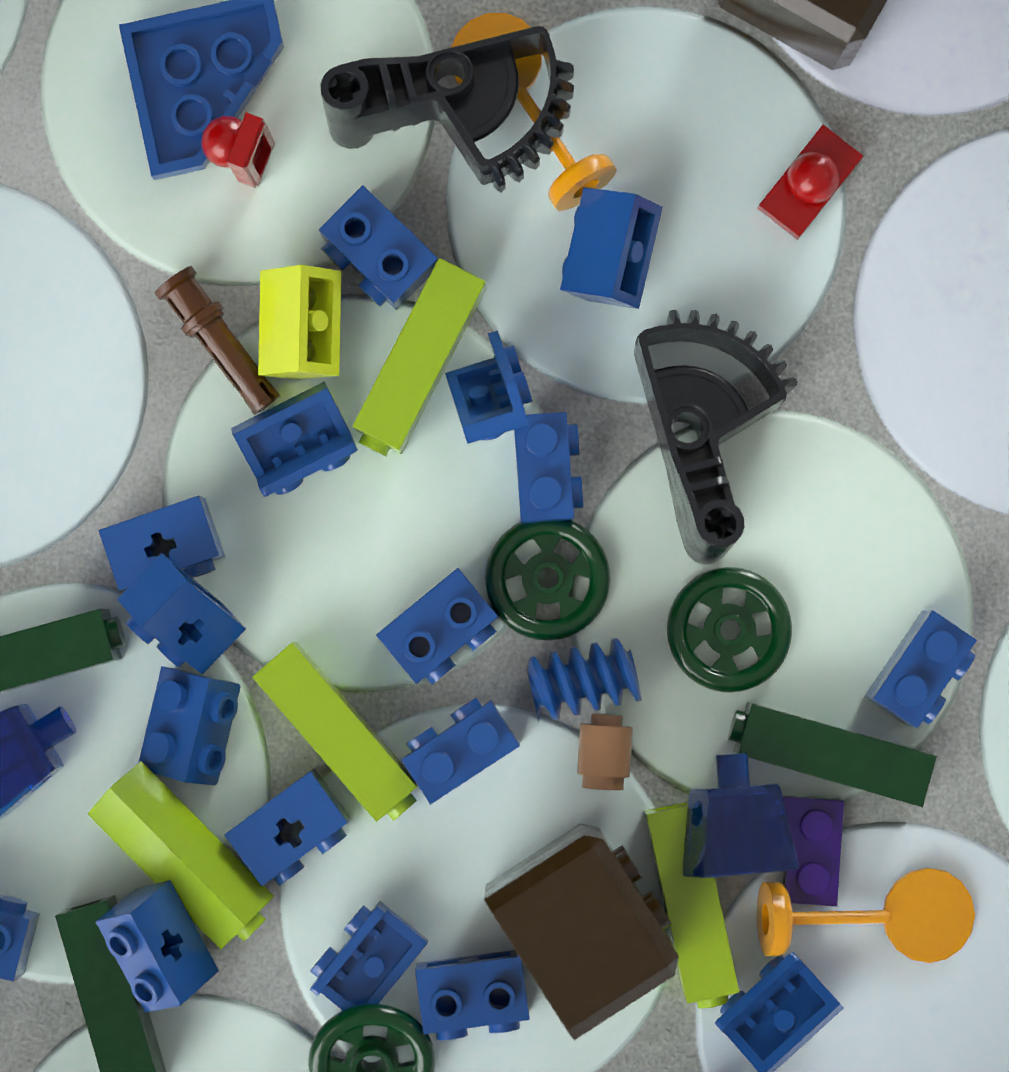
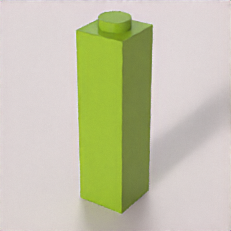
(419, 358)
(337, 733)
(178, 847)
(694, 911)

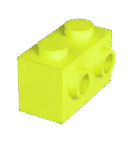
(299, 322)

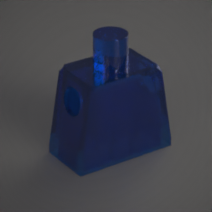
(29, 752)
(737, 825)

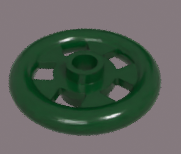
(708, 590)
(574, 613)
(349, 1026)

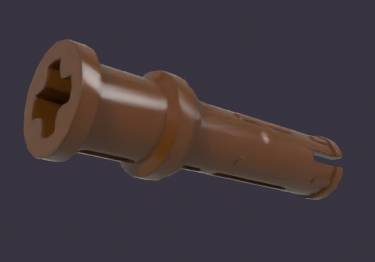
(204, 320)

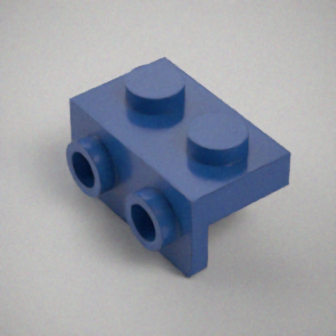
(490, 394)
(295, 440)
(189, 726)
(370, 959)
(777, 1013)

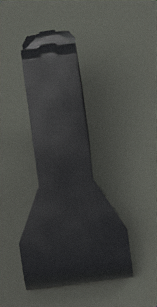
(404, 91)
(717, 413)

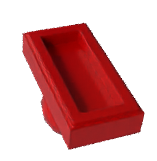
(239, 146)
(810, 182)

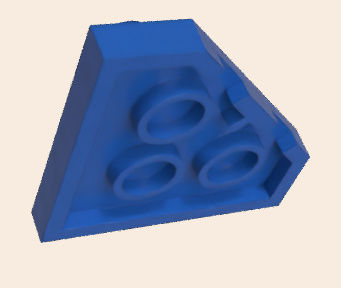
(194, 70)

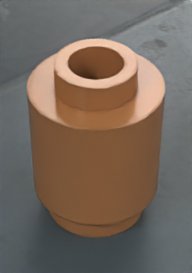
(604, 752)

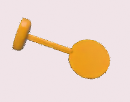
(589, 172)
(923, 916)

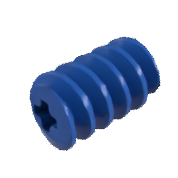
(583, 679)

